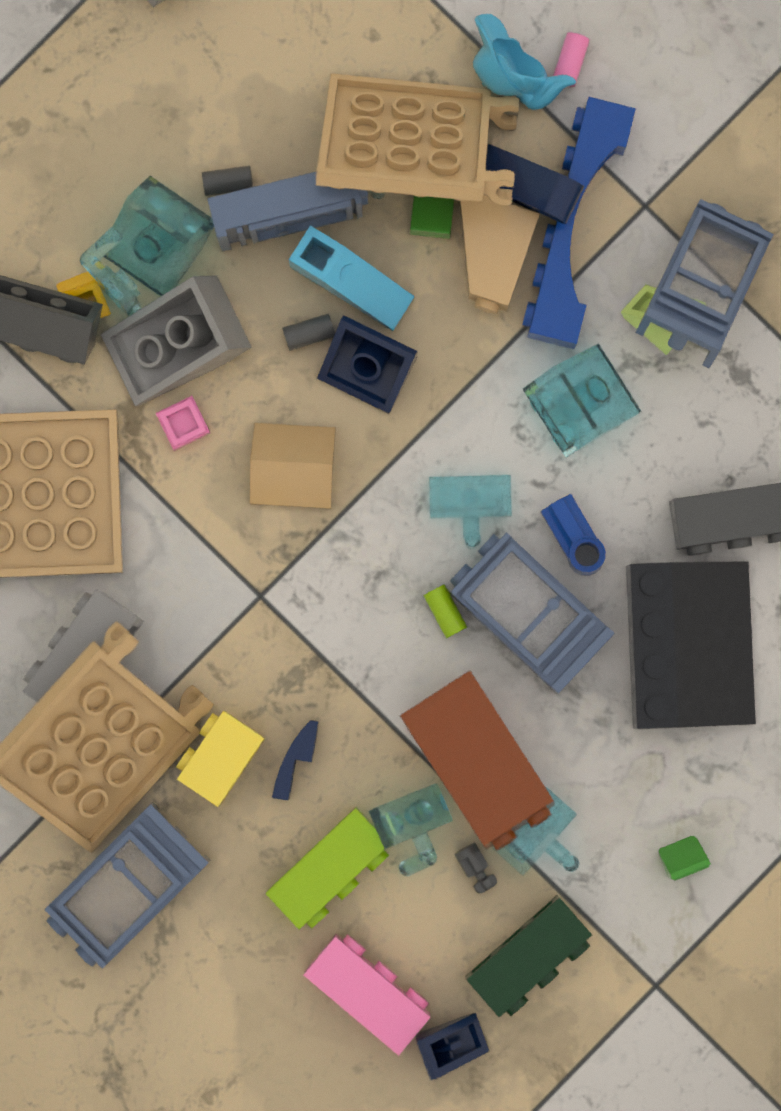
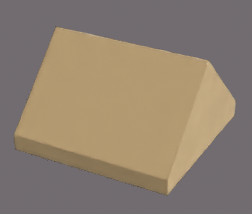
(292, 465)

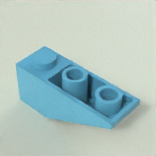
(350, 278)

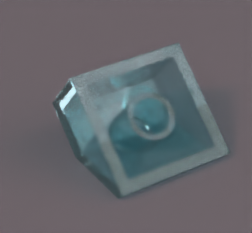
(159, 236)
(581, 400)

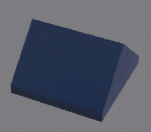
(367, 364)

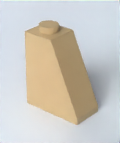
(494, 250)

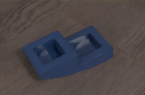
(300, 749)

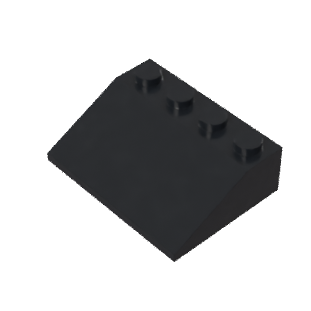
(690, 644)

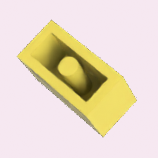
(220, 757)

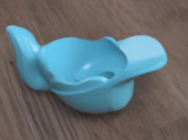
(510, 71)

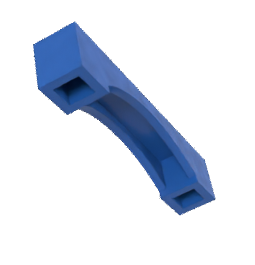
(557, 313)

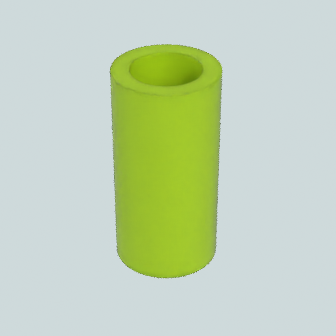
(445, 611)

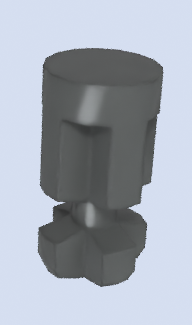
(474, 865)

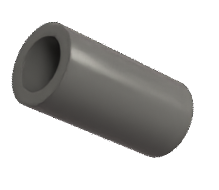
(226, 180)
(308, 332)

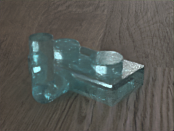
(118, 285)
(469, 499)
(412, 818)
(542, 838)

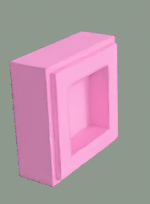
(183, 423)

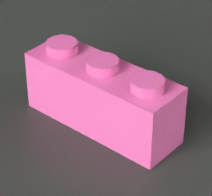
(368, 992)

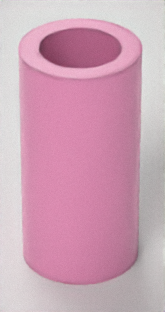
(572, 55)

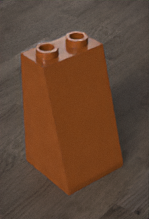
(479, 761)

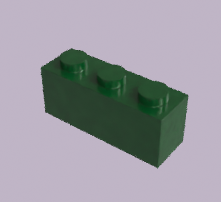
(529, 957)

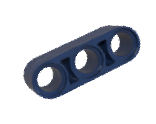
(536, 185)

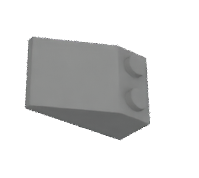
(176, 339)

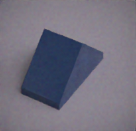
(451, 1045)

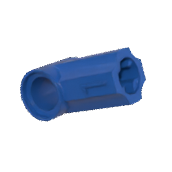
(572, 532)

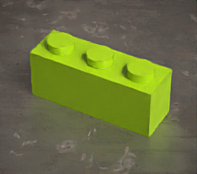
(328, 870)

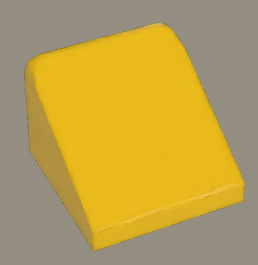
(85, 287)

